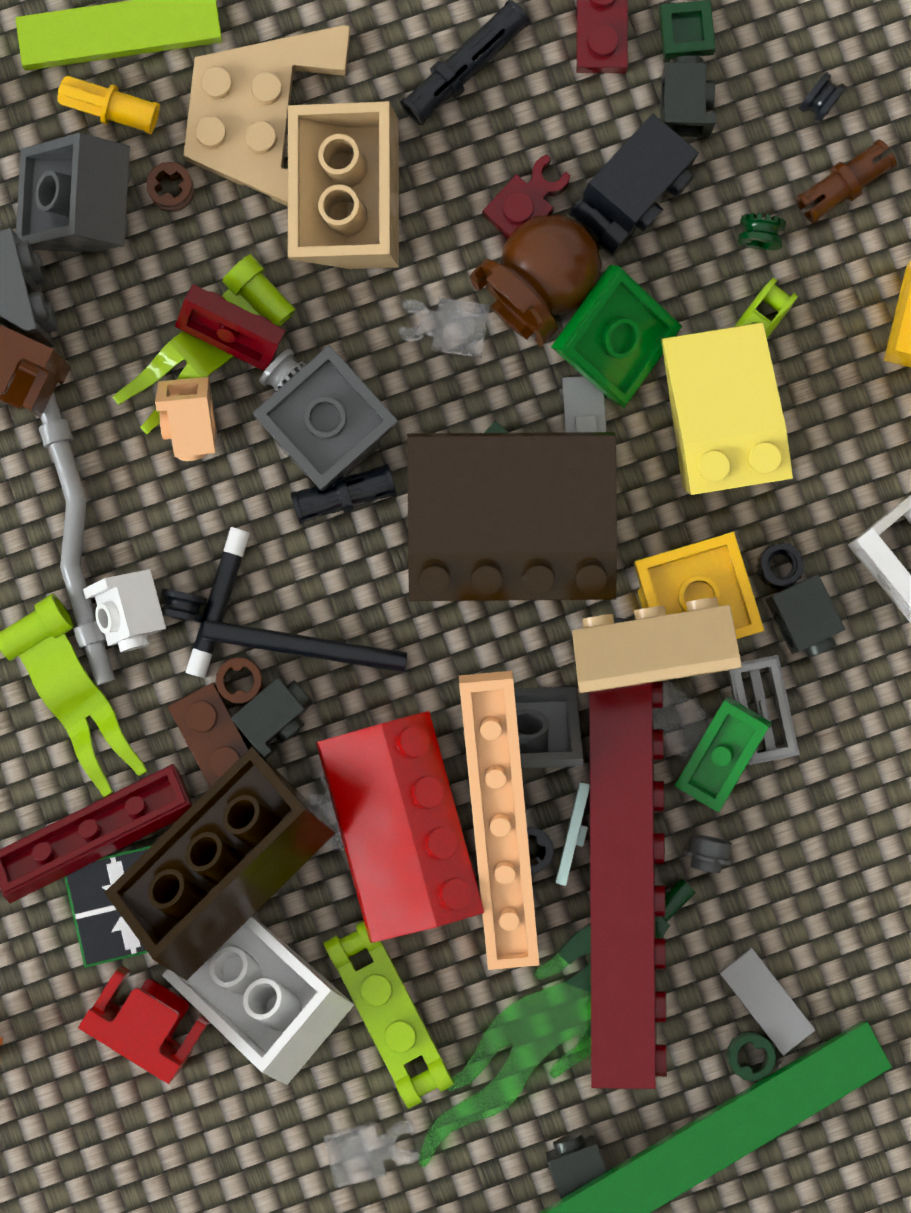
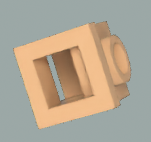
(187, 417)

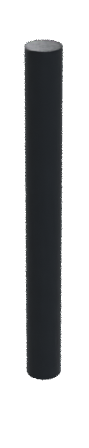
(304, 645)

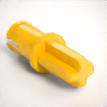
(108, 104)

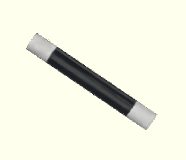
(218, 599)

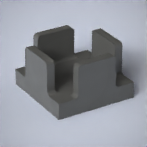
(326, 419)

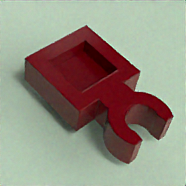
(524, 200)

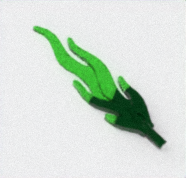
(535, 1029)

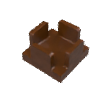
(28, 371)

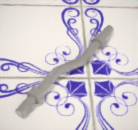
(56, 436)

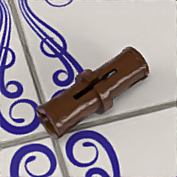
(846, 181)

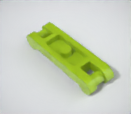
(389, 1015)

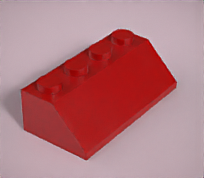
(400, 827)

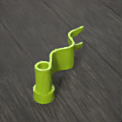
(247, 290)
(66, 686)

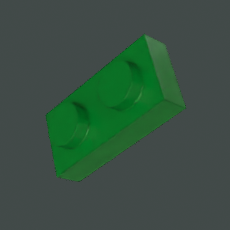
(723, 754)

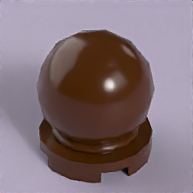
(542, 273)

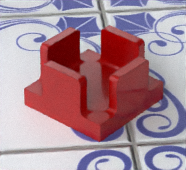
(143, 1025)

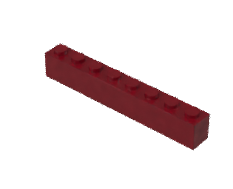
(624, 888)

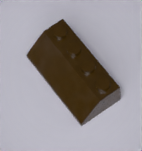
(218, 864)

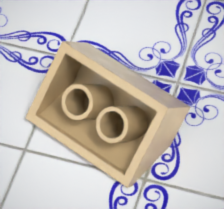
(343, 184)
(655, 646)

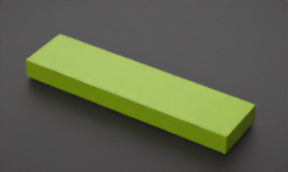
(115, 31)

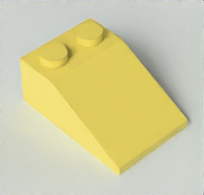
(726, 409)

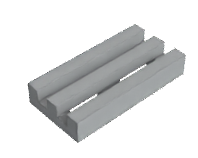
(782, 705)

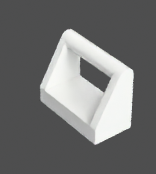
(881, 560)

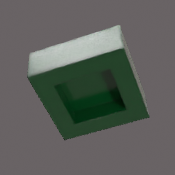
(687, 29)

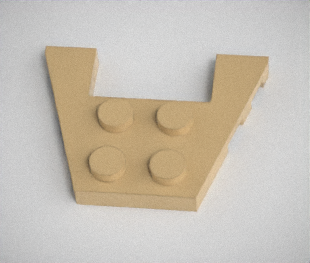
(243, 101)

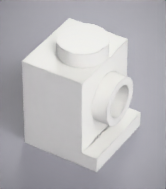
(127, 609)

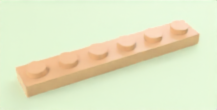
(499, 819)

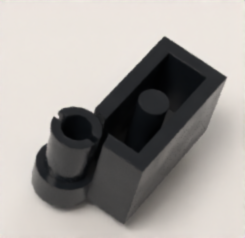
(634, 183)

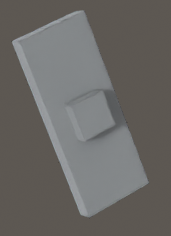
(583, 406)
(767, 1001)

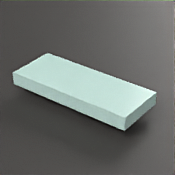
(575, 834)

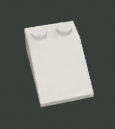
(265, 1000)

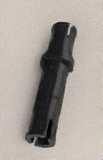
(449, 77)

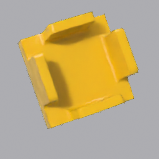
(697, 573)

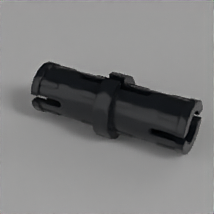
(344, 494)

